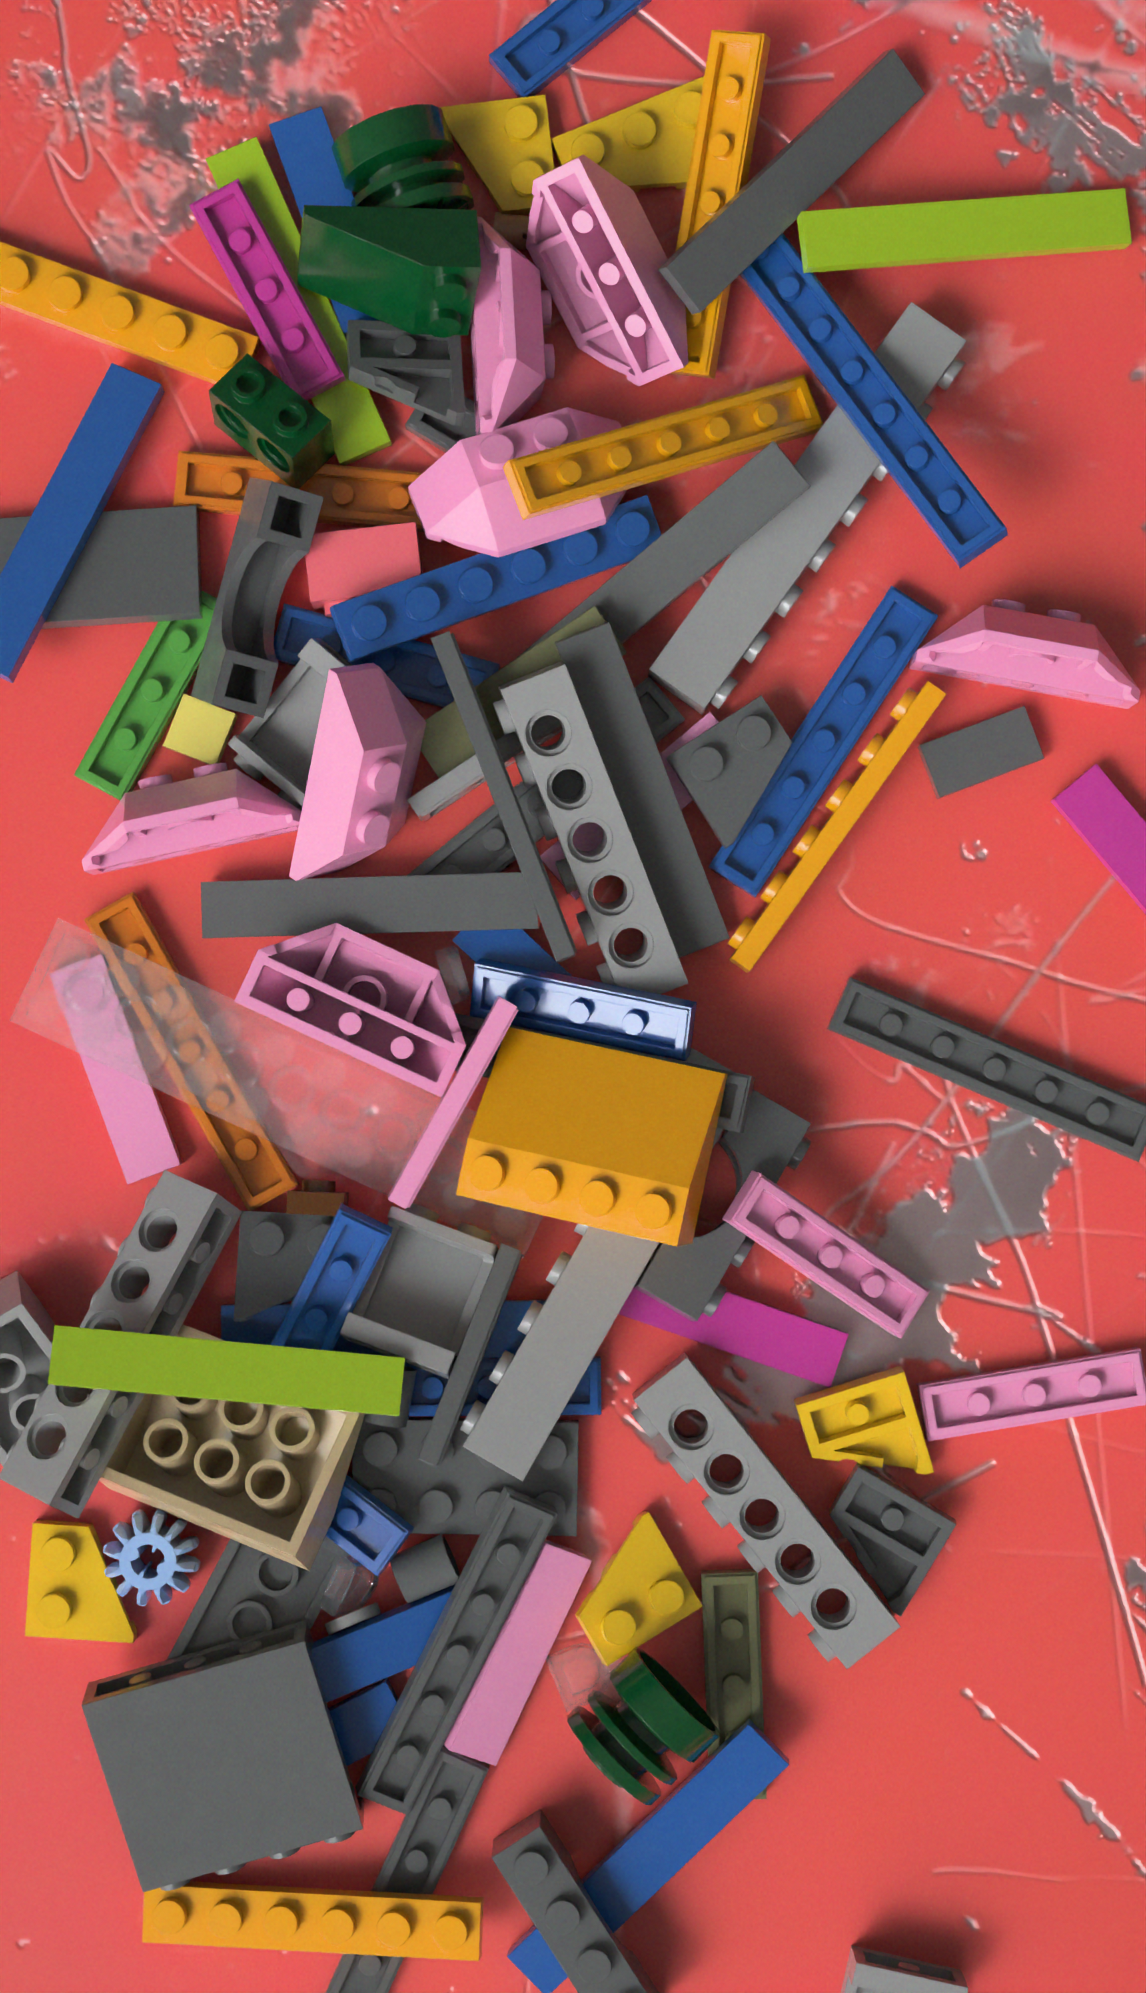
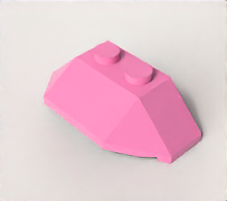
(604, 271)
(508, 334)
(470, 499)
(1030, 654)
(357, 771)
(188, 818)
(360, 1002)

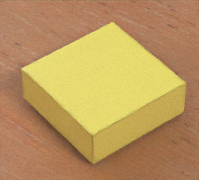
(200, 730)

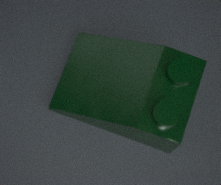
(394, 264)

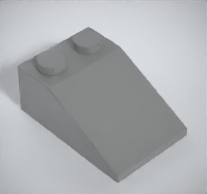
(24, 1357)

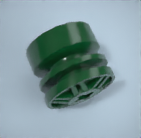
(402, 161)
(635, 1733)

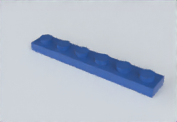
(489, 582)

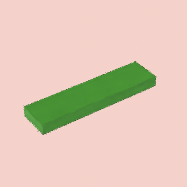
(146, 704)

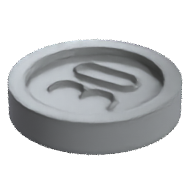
(352, 1618)

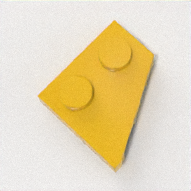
(504, 146)
(866, 1422)
(70, 1589)
(637, 1594)

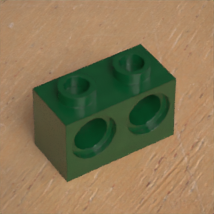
(272, 422)

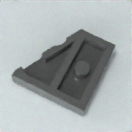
(408, 368)
(732, 766)
(274, 1258)
(890, 1532)

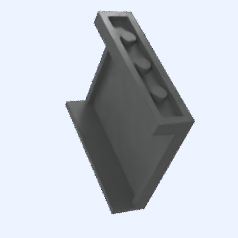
(222, 1757)

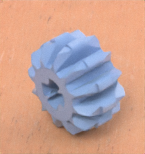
(141, 1576)

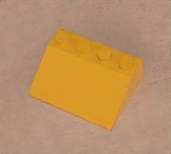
(594, 1137)

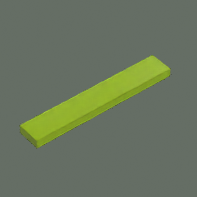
(963, 230)
(349, 406)
(226, 1371)

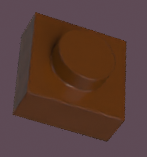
(316, 1198)

